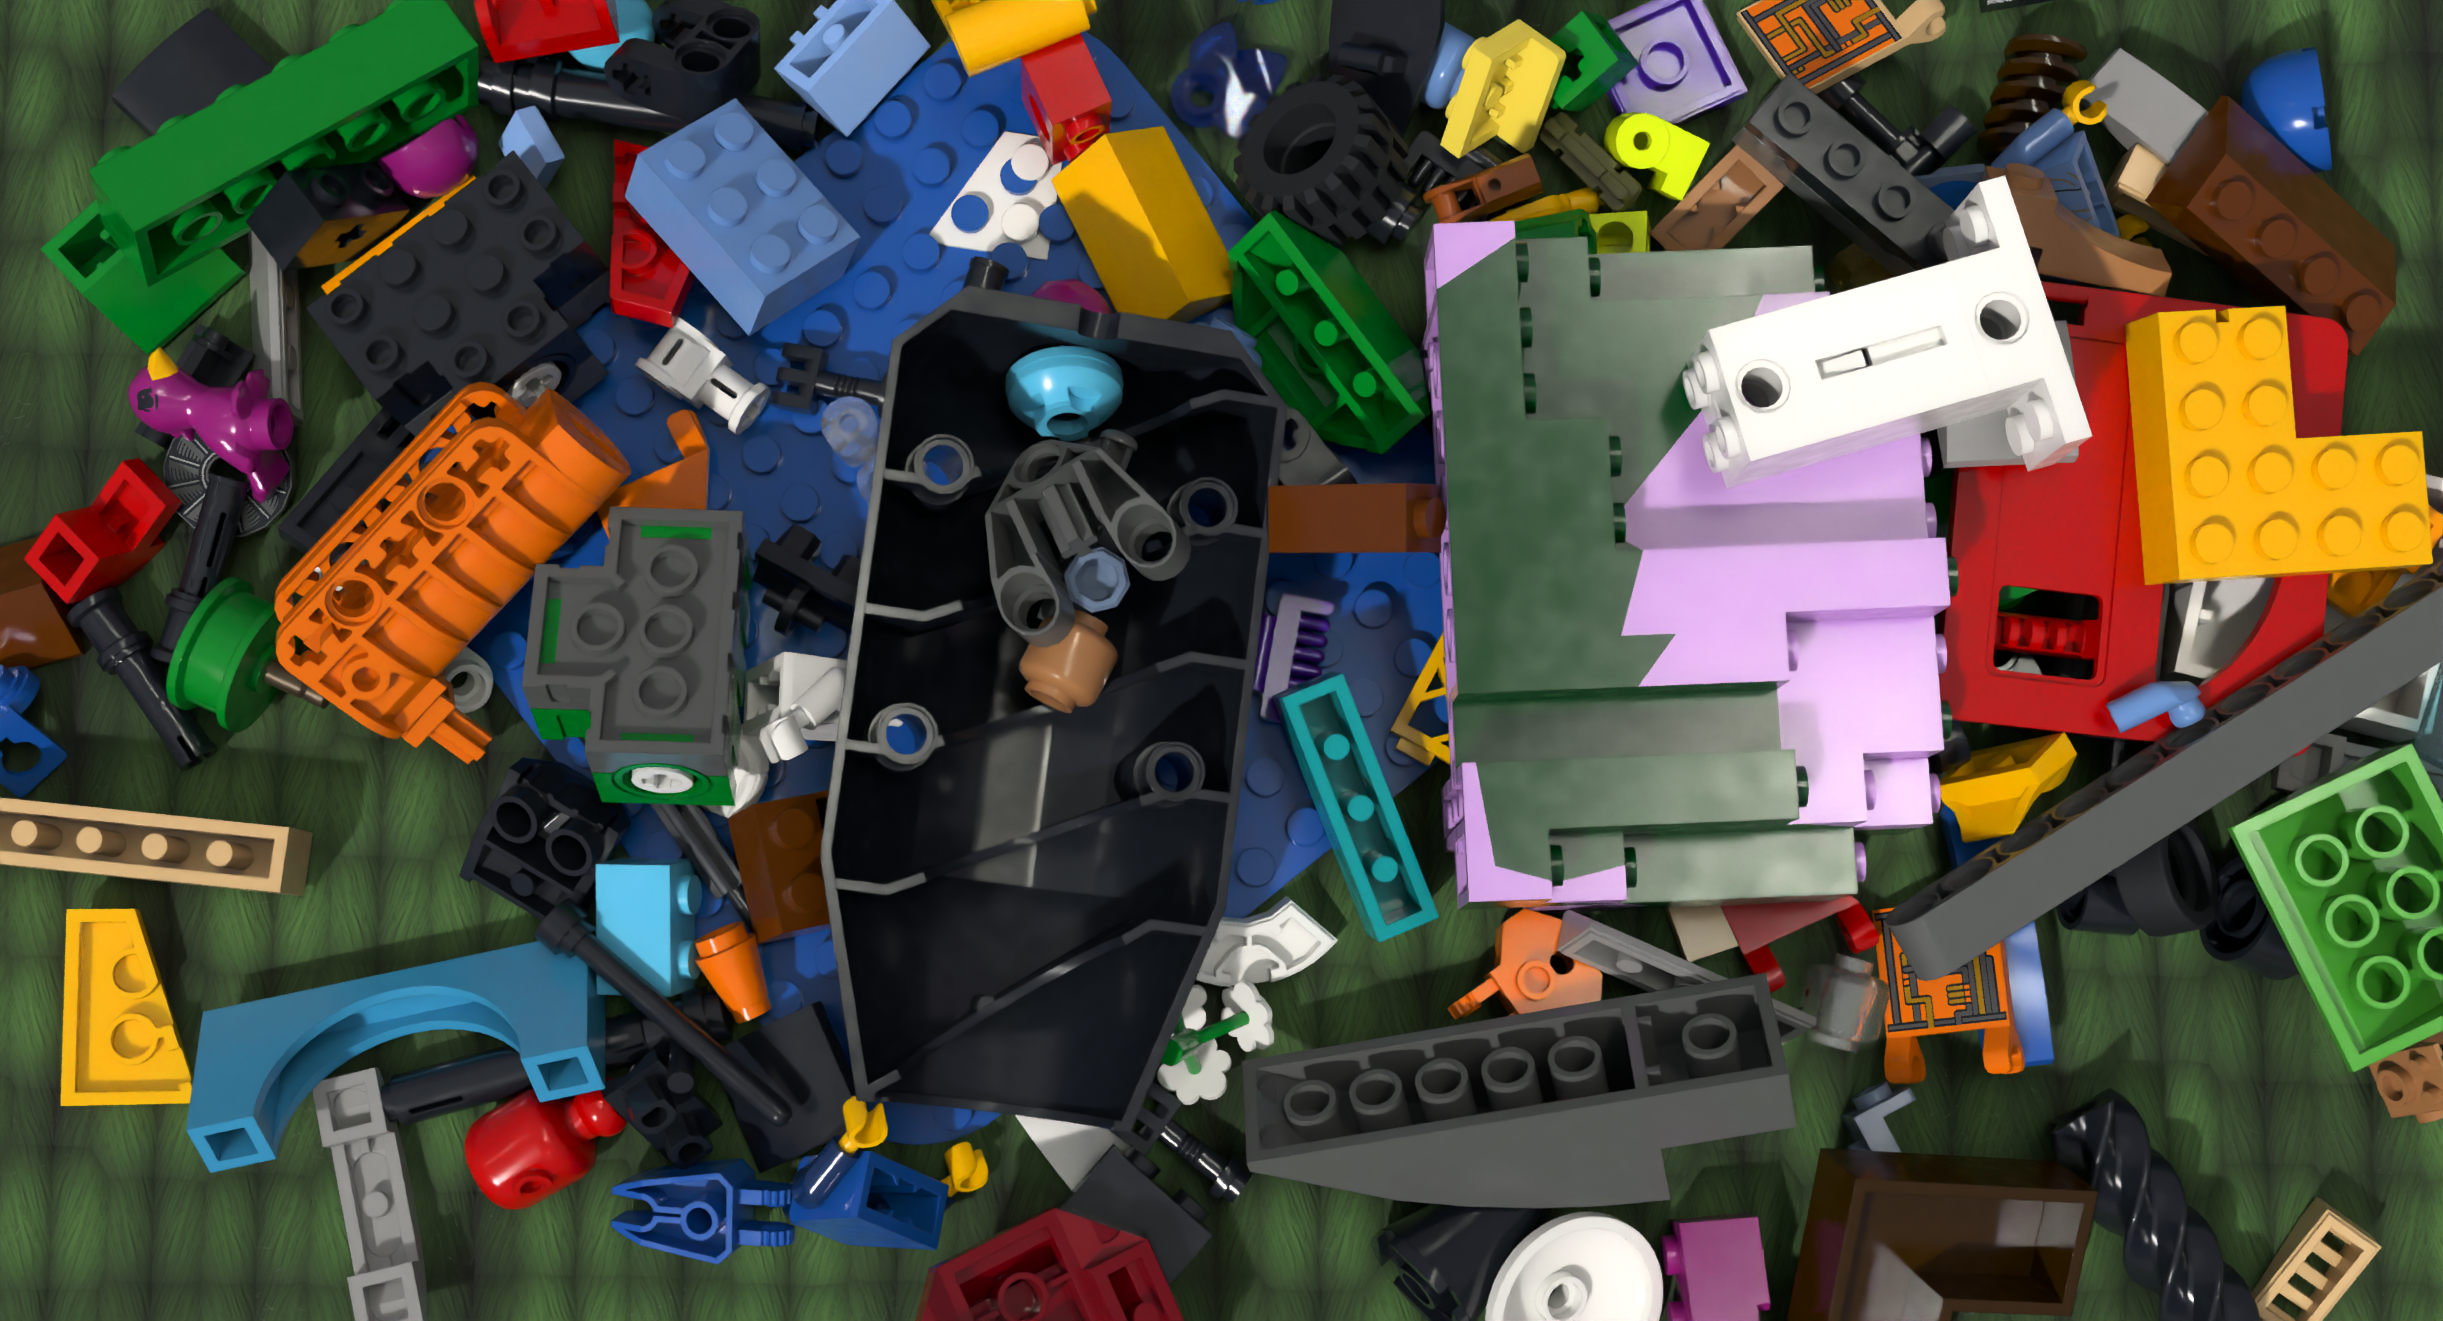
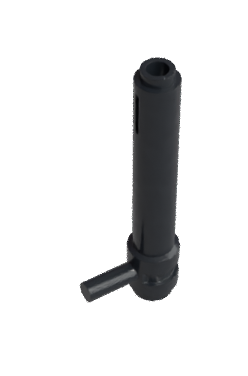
(588, 97)
(501, 1075)

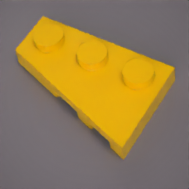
(117, 1016)

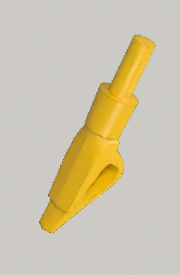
(1578, 199)

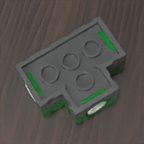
(648, 655)

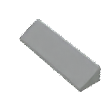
(276, 326)
(1652, 967)

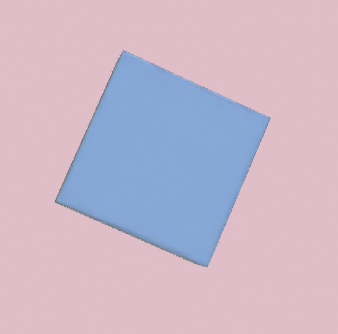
(533, 144)

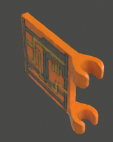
(1964, 1000)

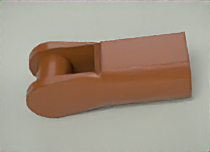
(1492, 187)

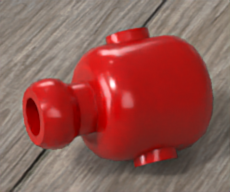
(537, 1148)

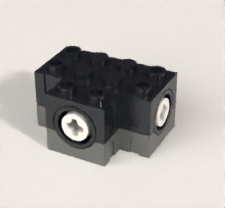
(472, 298)

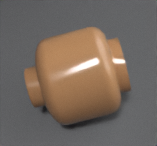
(1073, 669)

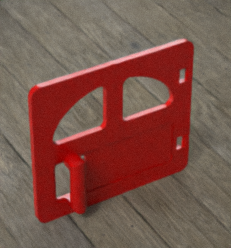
(2081, 535)

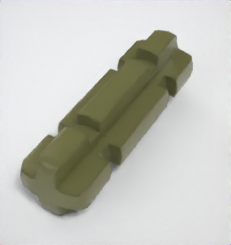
(1590, 162)

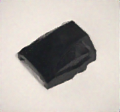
(544, 837)

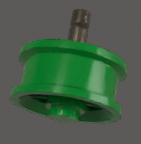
(231, 660)

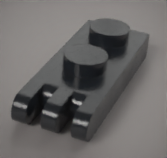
(345, 483)

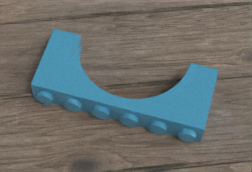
(272, 1052)

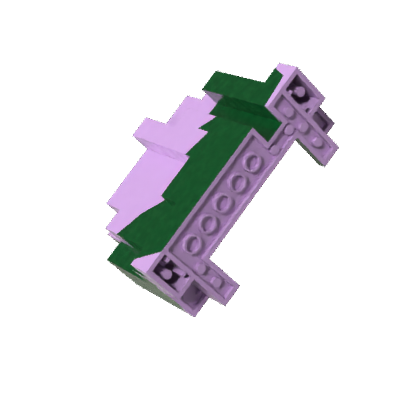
(1650, 667)

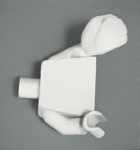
(784, 704)

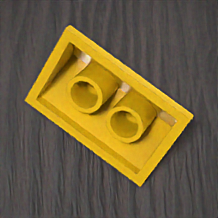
(1145, 227)

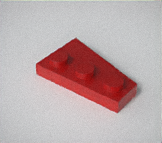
(645, 273)

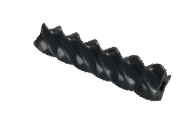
(2143, 1200)

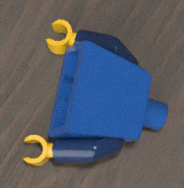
(872, 1199)

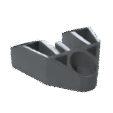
(1020, 555)

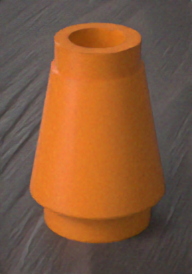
(734, 969)

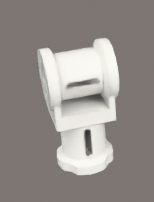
(695, 369)

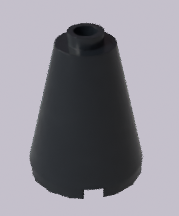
(1453, 1255)

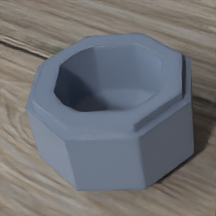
(1096, 579)

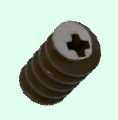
(2028, 87)

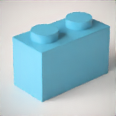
(649, 920)

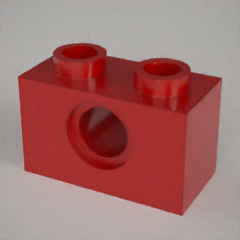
(1065, 98)

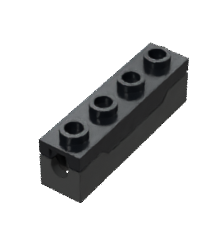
(1846, 178)

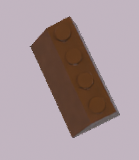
(2277, 225)

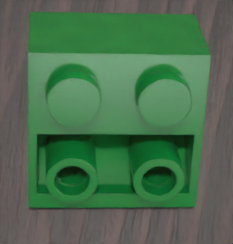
(112, 285)

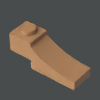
(1718, 204)
(2074, 248)

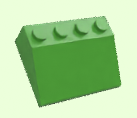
(2359, 898)

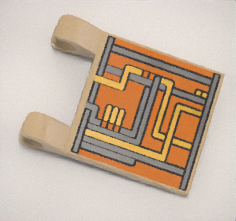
(1835, 38)

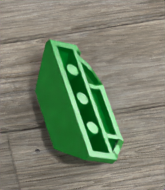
(1326, 337)

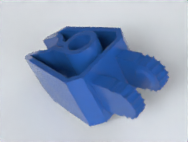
(703, 1209)

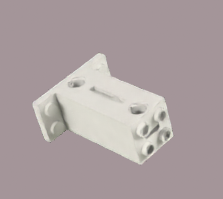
(1895, 359)

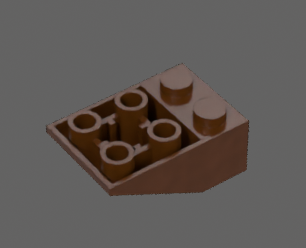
(781, 865)

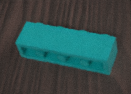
(1355, 806)

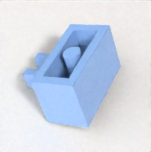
(851, 59)

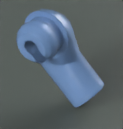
(2155, 698)

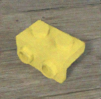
(1503, 90)

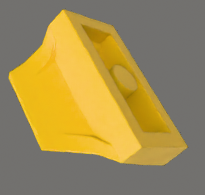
(2003, 782)

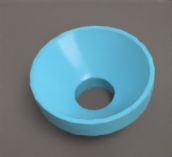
(1064, 390)

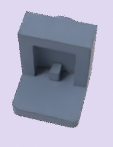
(1866, 1120)

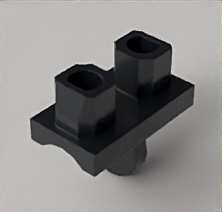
(800, 588)
(668, 1120)

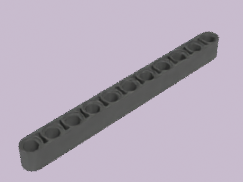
(2173, 780)

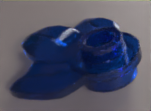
(1234, 78)

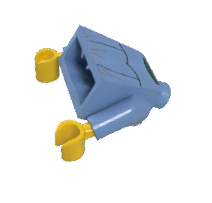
(2071, 165)

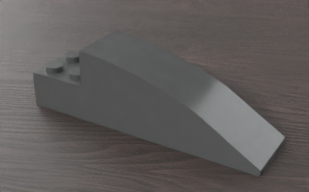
(1528, 1103)

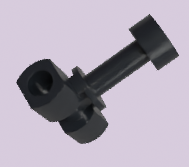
(1910, 149)

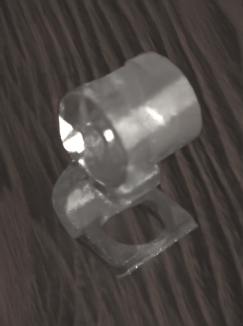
(853, 434)

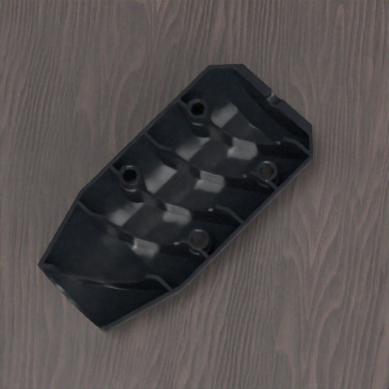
(1021, 884)

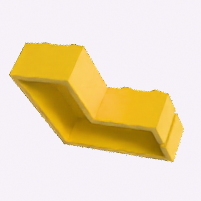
(2229, 481)

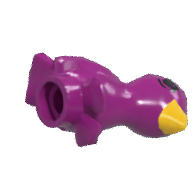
(231, 420)

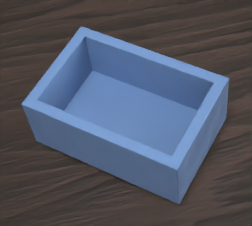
(741, 216)

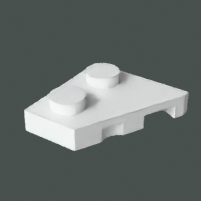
(1010, 216)

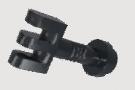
(817, 381)
(1159, 1126)

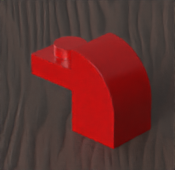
(109, 539)

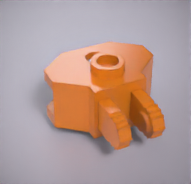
(1524, 973)

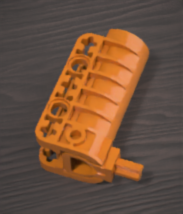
(447, 565)

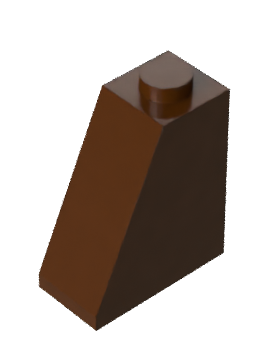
(1355, 518)

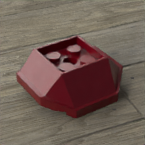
(1051, 1271)

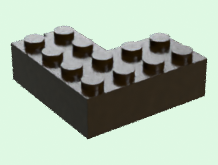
(1940, 1237)

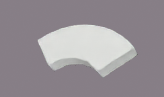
(1264, 946)

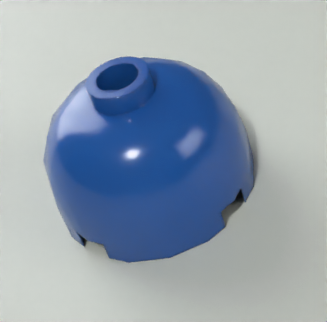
(2289, 103)

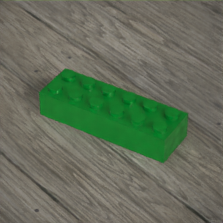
(331, 107)

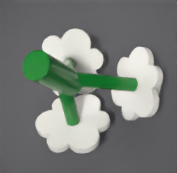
(1192, 1058)

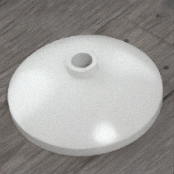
(1592, 1262)

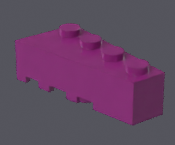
(1716, 1268)

